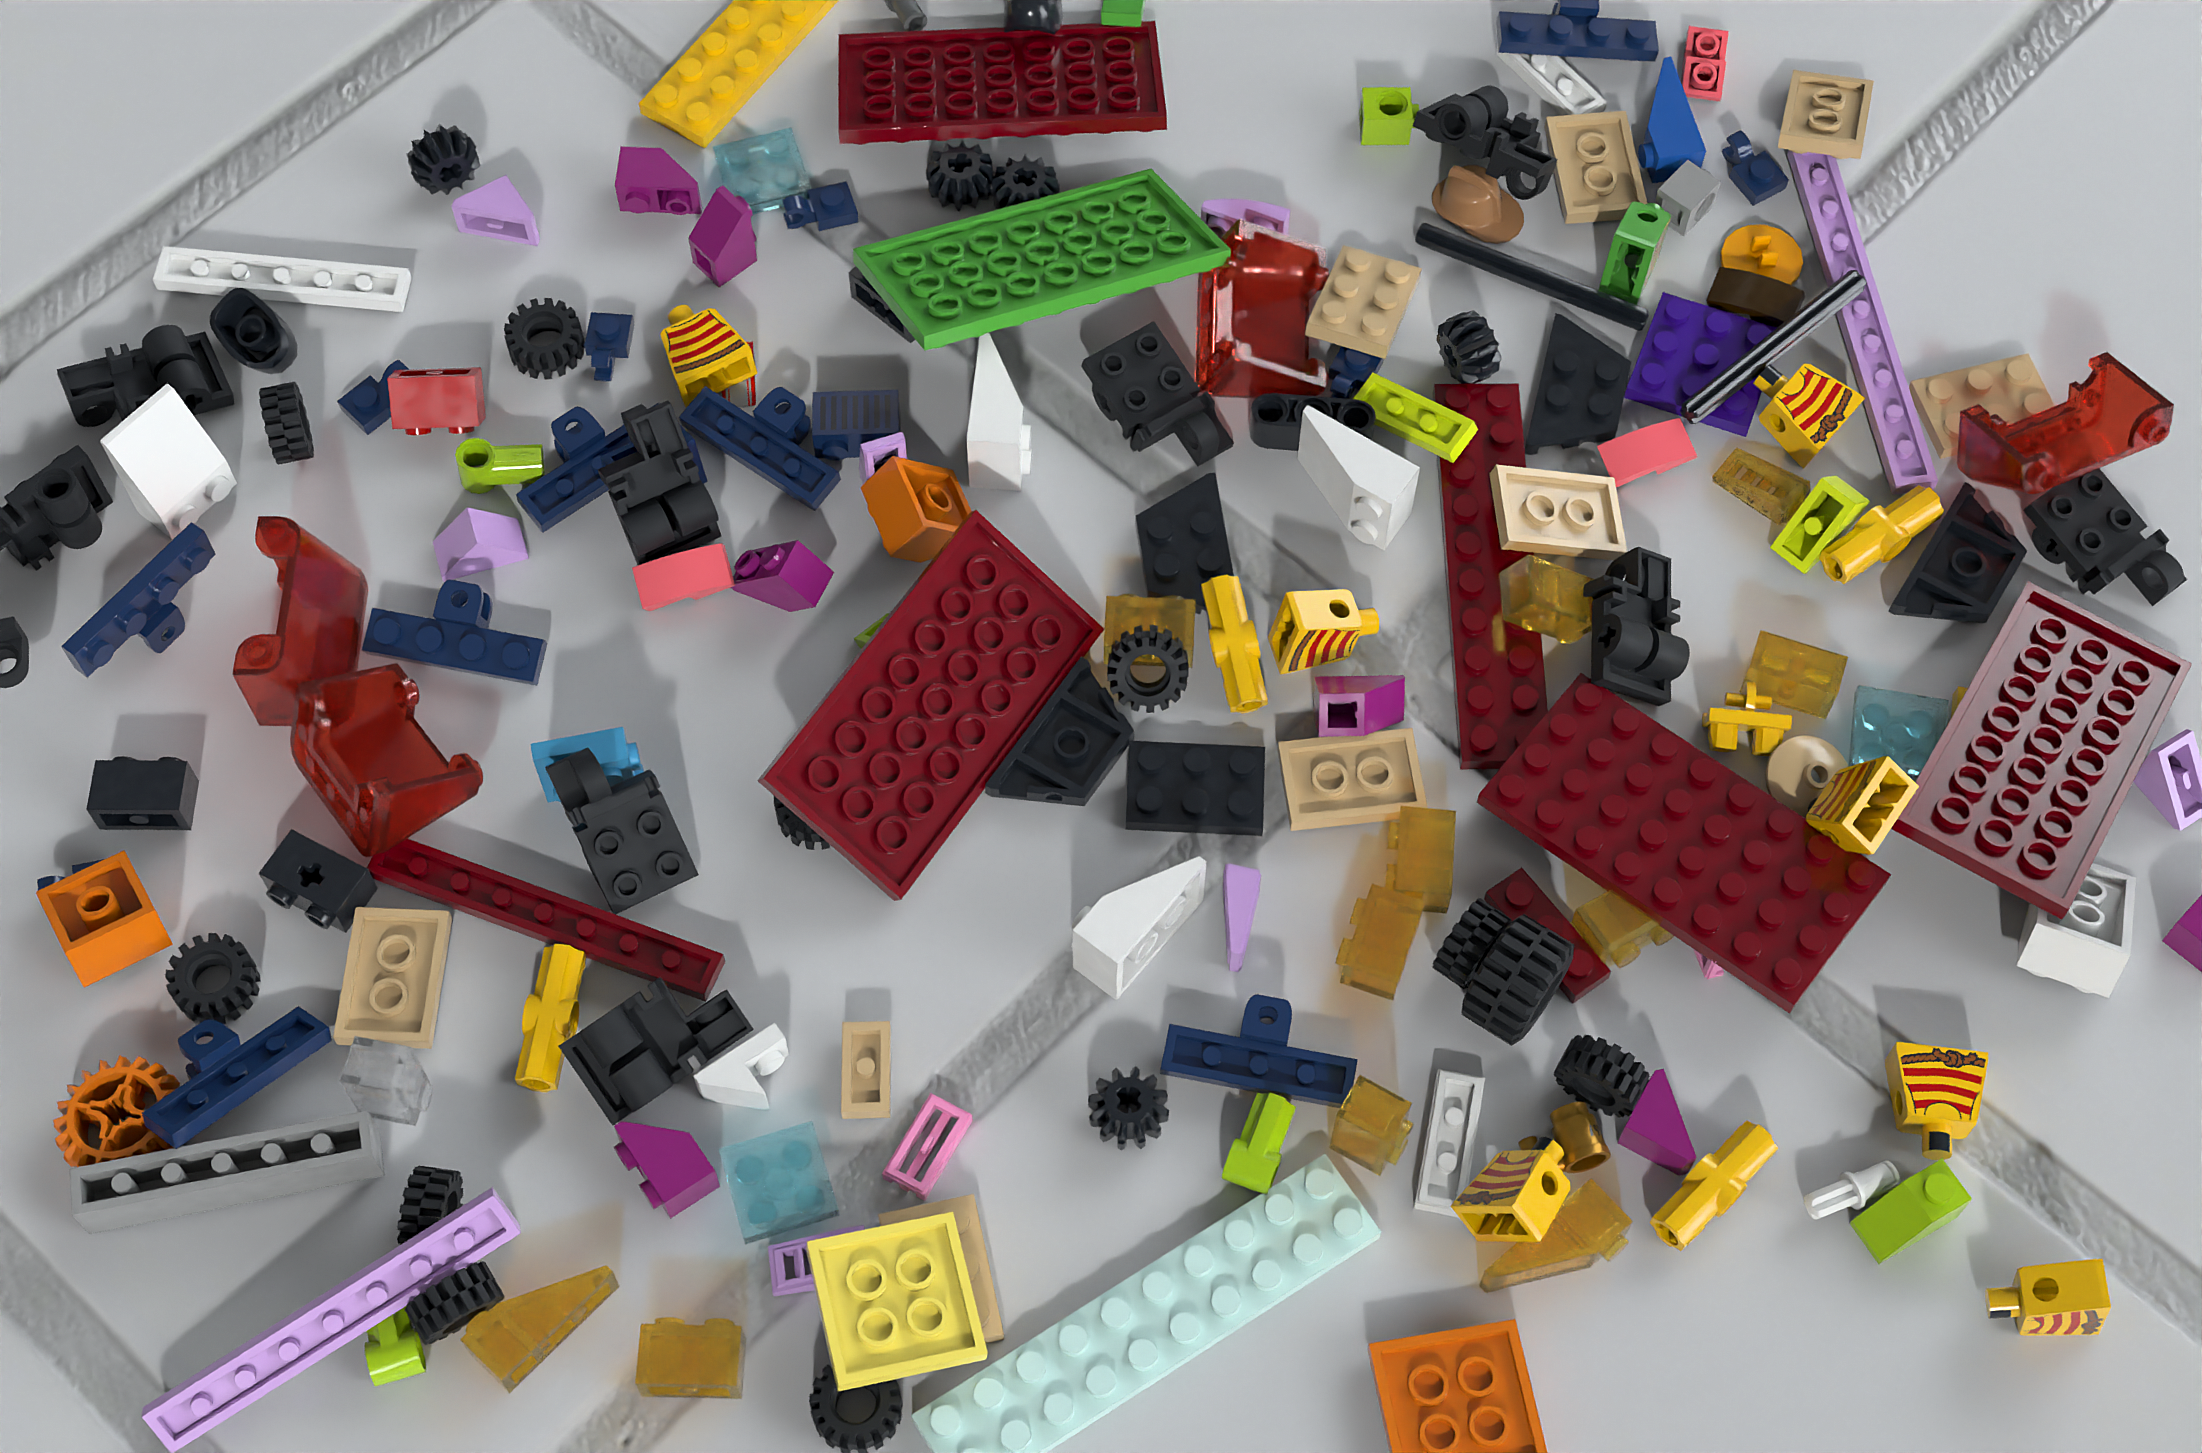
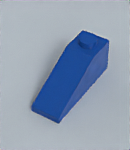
(1671, 129)

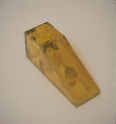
(1581, 1233)
(529, 1327)

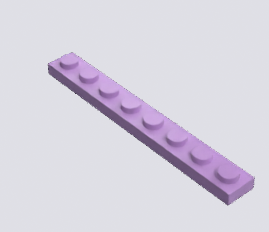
(330, 1321)

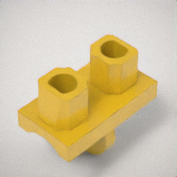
(1725, 723)

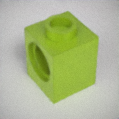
(1386, 115)

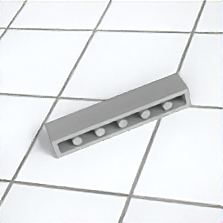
(226, 1172)

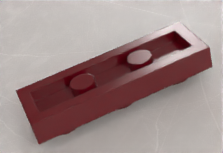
(1521, 896)

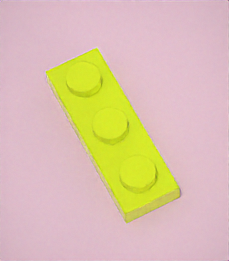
(1417, 418)

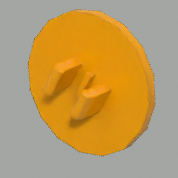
(1763, 252)

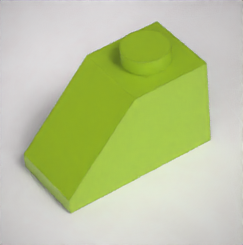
(1911, 1211)

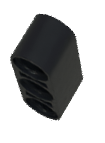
(1288, 411)

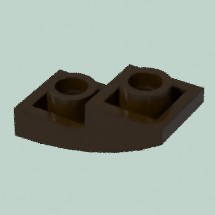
(1755, 295)

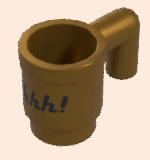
(1578, 1136)

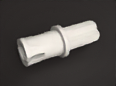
(1852, 1190)

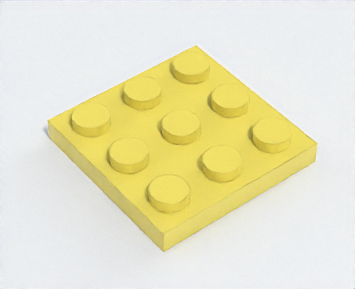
(895, 1301)

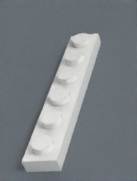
(283, 278)

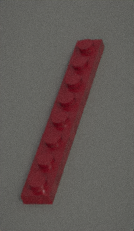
(549, 917)

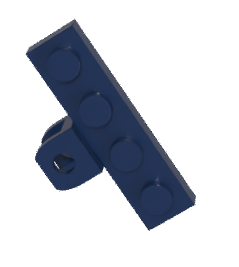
(1577, 32)
(766, 442)
(577, 479)
(143, 604)
(456, 638)
(1259, 1058)
(230, 1073)

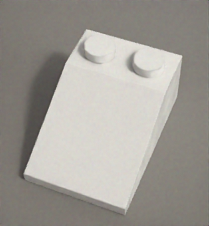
(996, 429)
(168, 463)
(1358, 478)
(1133, 925)
(2090, 941)

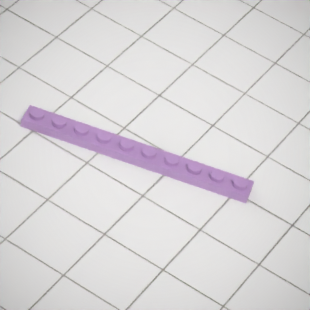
(1864, 325)

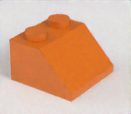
(915, 507)
(103, 918)

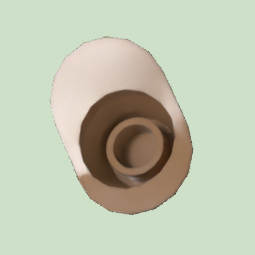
(1478, 205)

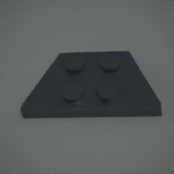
(1578, 390)
(1184, 542)
(1962, 566)
(1066, 745)

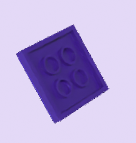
(1687, 350)

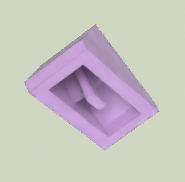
(496, 213)
(478, 543)
(2174, 780)

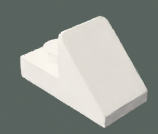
(733, 1075)

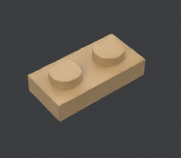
(866, 1070)

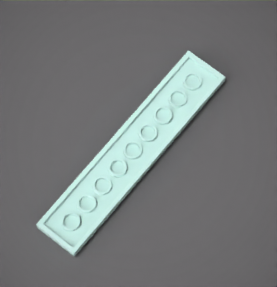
(1154, 1319)

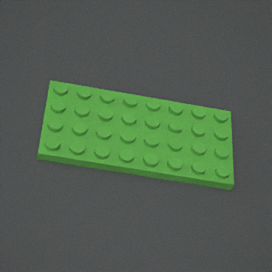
(1039, 258)

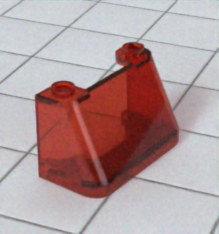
(1257, 316)
(2097, 425)
(316, 624)
(373, 759)

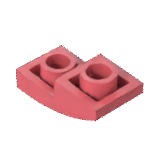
(1704, 63)
(1647, 450)
(683, 575)

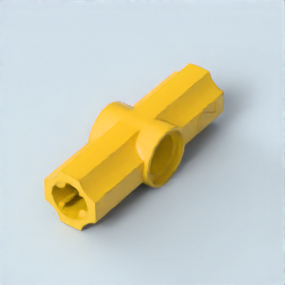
(1881, 534)
(1234, 644)
(550, 1017)
(1713, 1185)

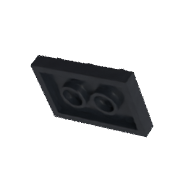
(1195, 788)

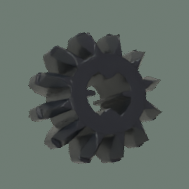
(443, 159)
(960, 175)
(1022, 182)
(1468, 347)
(1128, 1125)

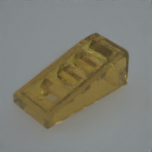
(1778, 506)

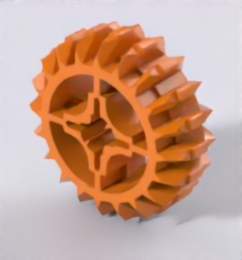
(105, 1101)

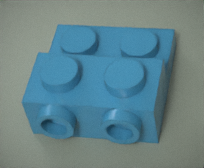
(615, 755)

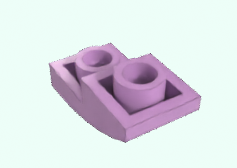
(1223, 213)

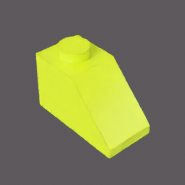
(1819, 522)

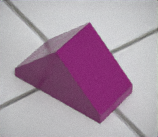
(1658, 1129)

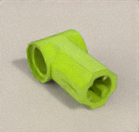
(499, 464)
(1257, 1154)
(394, 1350)

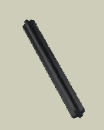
(1532, 276)
(1772, 347)

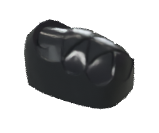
(1033, 15)
(253, 332)

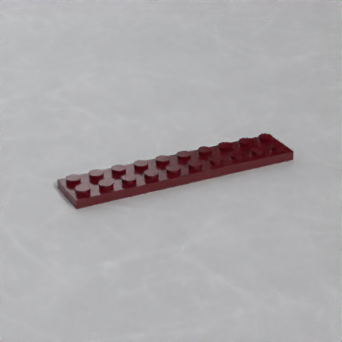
(1493, 661)

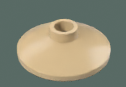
(1790, 770)

